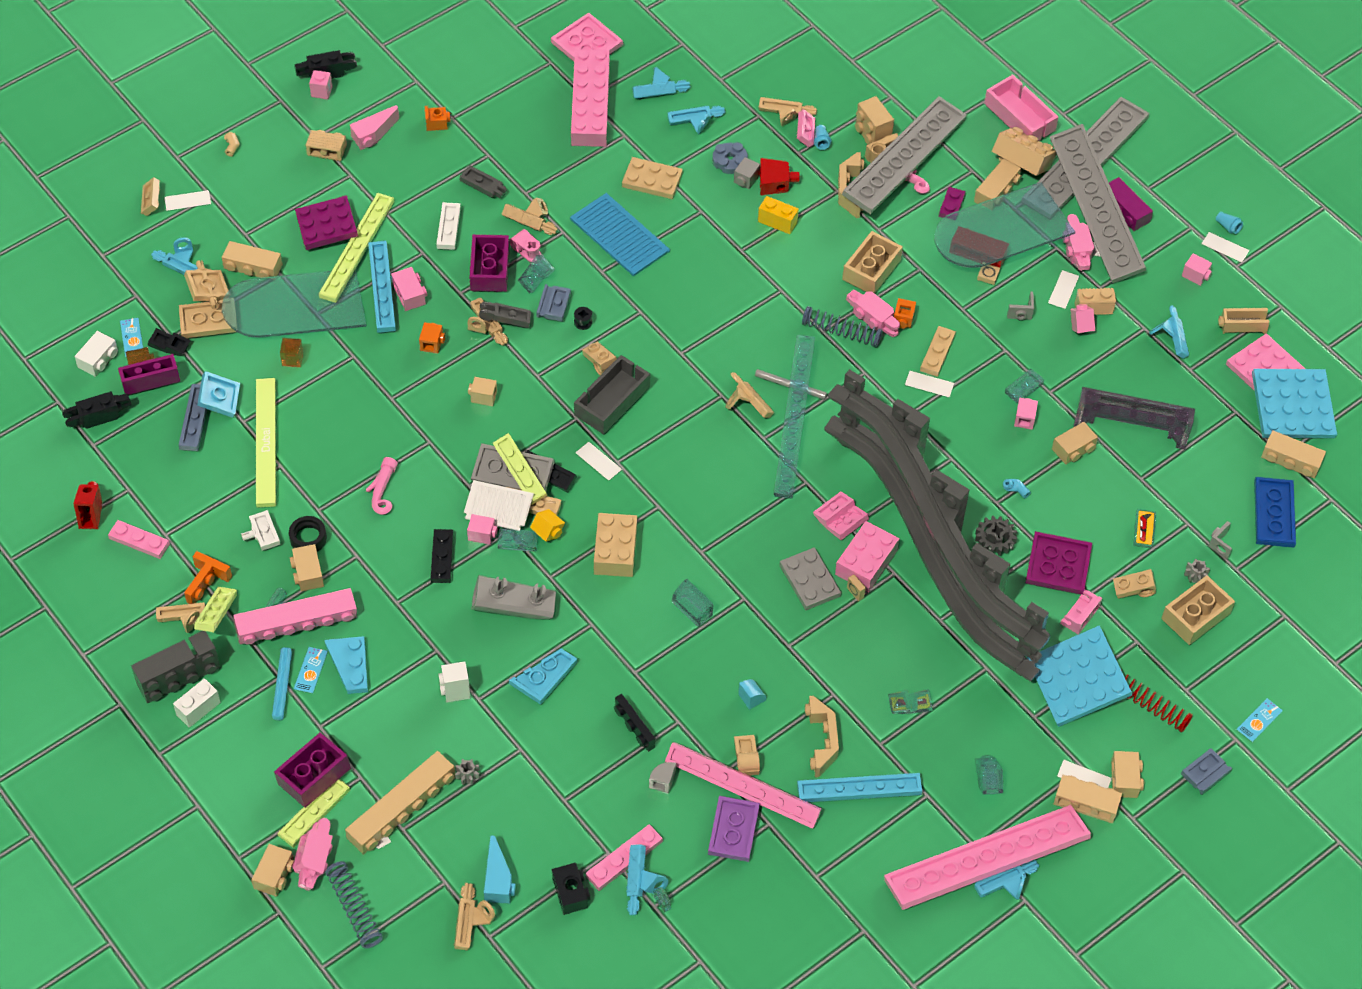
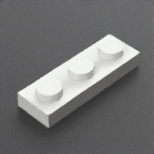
(448, 226)

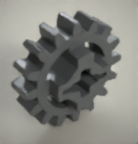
(998, 535)

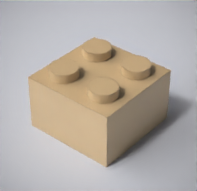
(873, 120)

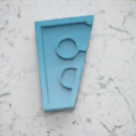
(350, 661)
(543, 678)

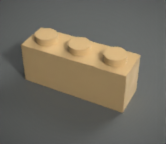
(999, 181)
(251, 260)
(1293, 454)
(1088, 798)

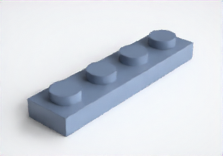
(193, 422)

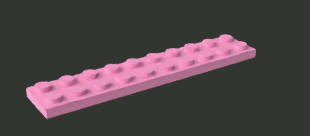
(986, 857)

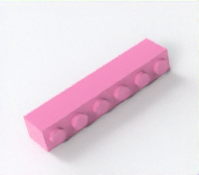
(295, 616)

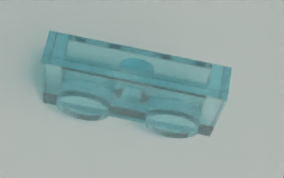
(1024, 385)
(517, 540)

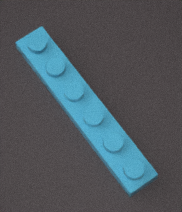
(382, 286)
(860, 787)

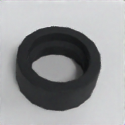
(307, 522)

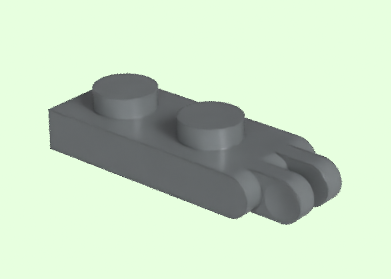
(483, 182)

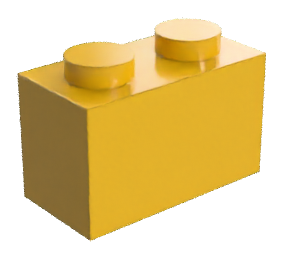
(778, 215)

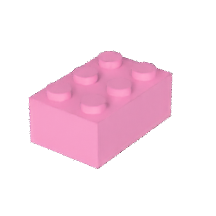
(867, 555)

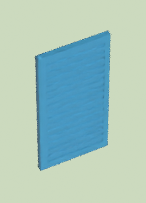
(619, 234)

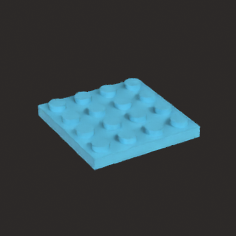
(1294, 403)
(1080, 676)

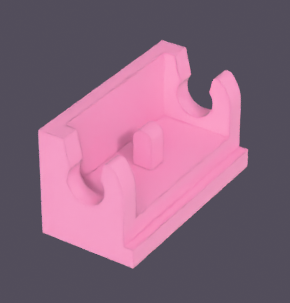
(1081, 612)

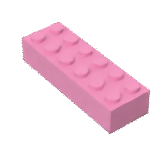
(590, 98)

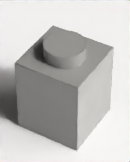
(746, 173)

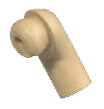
(233, 143)

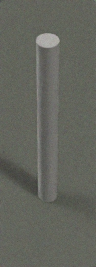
(785, 382)

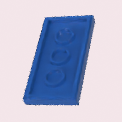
(1274, 512)

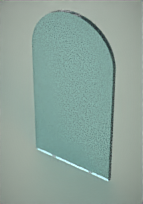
(1001, 227)
(291, 306)

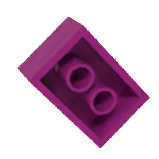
(489, 262)
(312, 770)

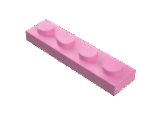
(618, 861)

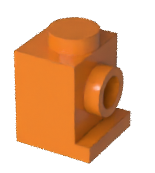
(436, 118)
(904, 316)

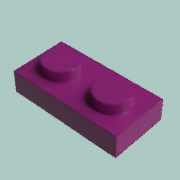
(952, 201)

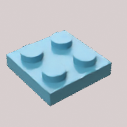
(218, 394)

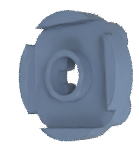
(728, 150)

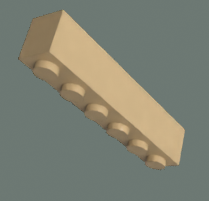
(400, 802)

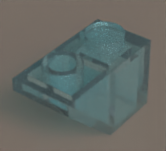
(989, 775)

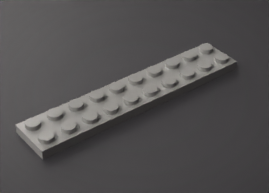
(1106, 138)
(904, 155)
(1097, 203)

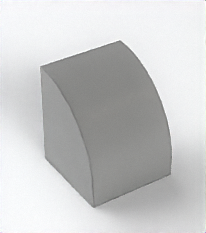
(662, 777)

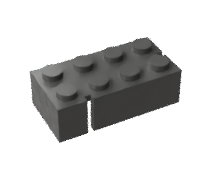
(612, 394)
(175, 667)

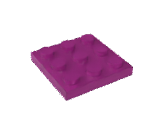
(326, 222)
(1058, 563)

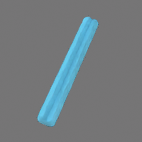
(281, 683)

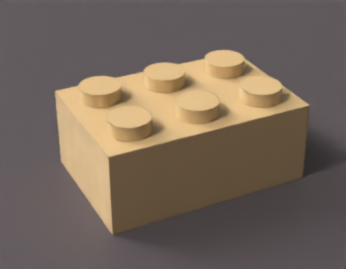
(1024, 150)
(872, 262)
(615, 545)
(1198, 610)

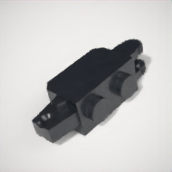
(331, 62)
(96, 410)

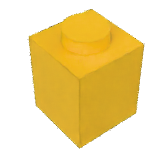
(547, 525)

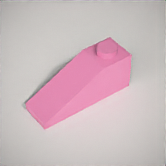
(373, 128)

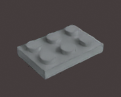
(810, 578)

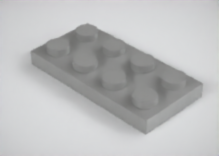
(492, 469)

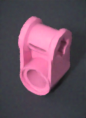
(525, 245)

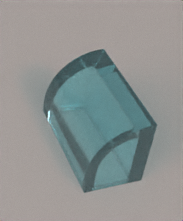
(692, 603)

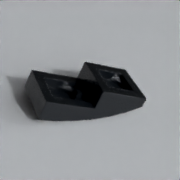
(168, 343)

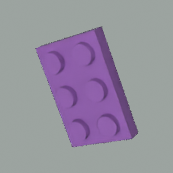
(733, 828)

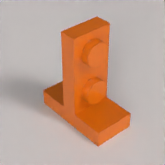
(208, 571)

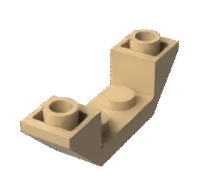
(848, 169)
(821, 713)

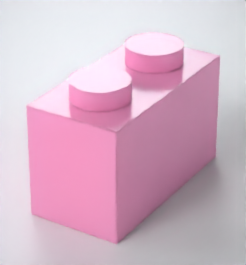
(408, 288)

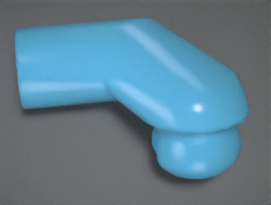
(1016, 485)

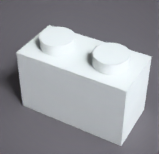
(96, 353)
(454, 682)
(196, 703)

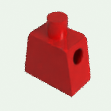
(775, 176)
(88, 496)

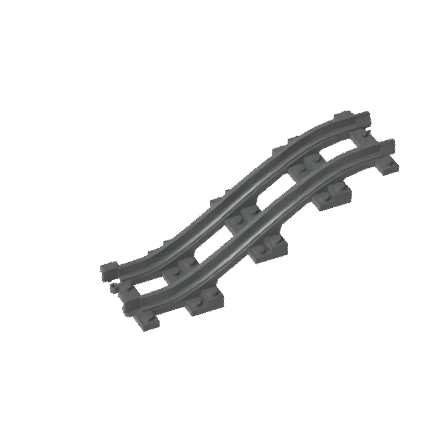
(934, 516)

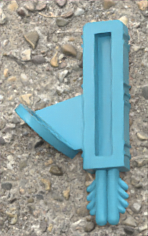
(659, 86)
(697, 116)
(178, 261)
(1174, 327)
(639, 879)
(1010, 879)

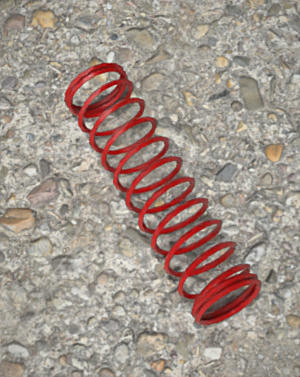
(1182, 726)

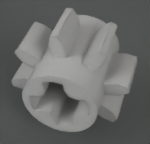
(1196, 571)
(467, 771)

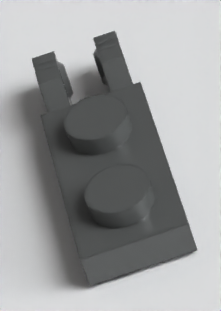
(505, 314)

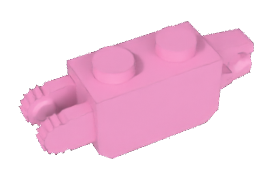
(1079, 245)
(874, 312)
(313, 853)

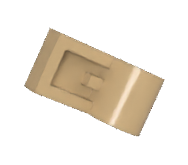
(874, 149)
(599, 356)
(1136, 583)
(747, 755)

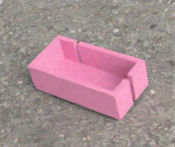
(1025, 113)

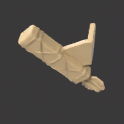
(787, 109)
(531, 216)
(483, 326)
(747, 393)
(186, 613)
(470, 916)

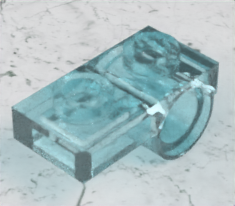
(537, 271)

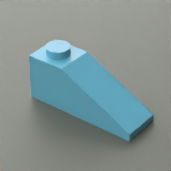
(498, 877)

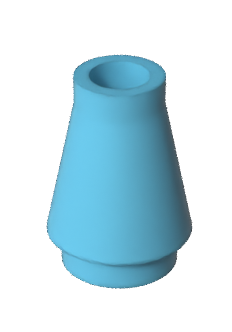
(822, 139)
(1229, 222)

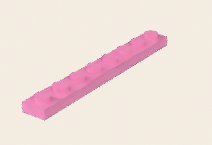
(743, 785)

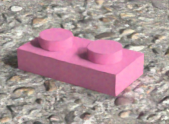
(806, 128)

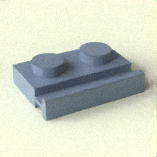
(553, 302)
(1206, 771)

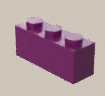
(1133, 208)
(149, 374)

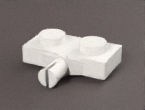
(262, 531)

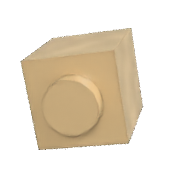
(483, 391)

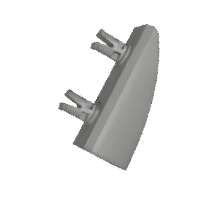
(513, 598)

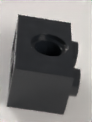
(570, 899)

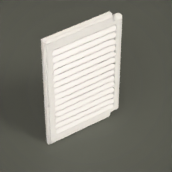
(504, 504)

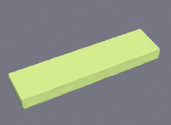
(519, 467)
(215, 609)
(318, 809)

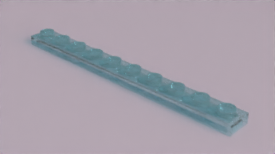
(794, 417)

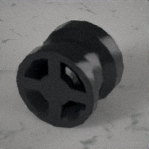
(583, 318)

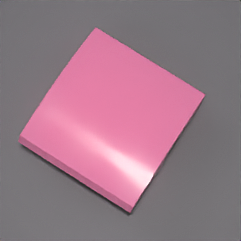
(840, 515)

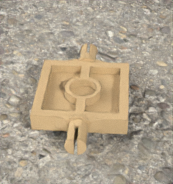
(206, 284)

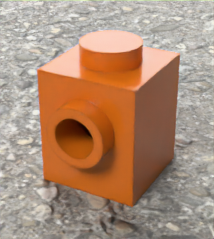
(431, 337)

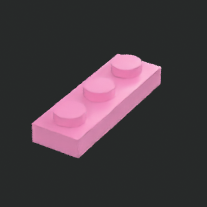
(138, 539)

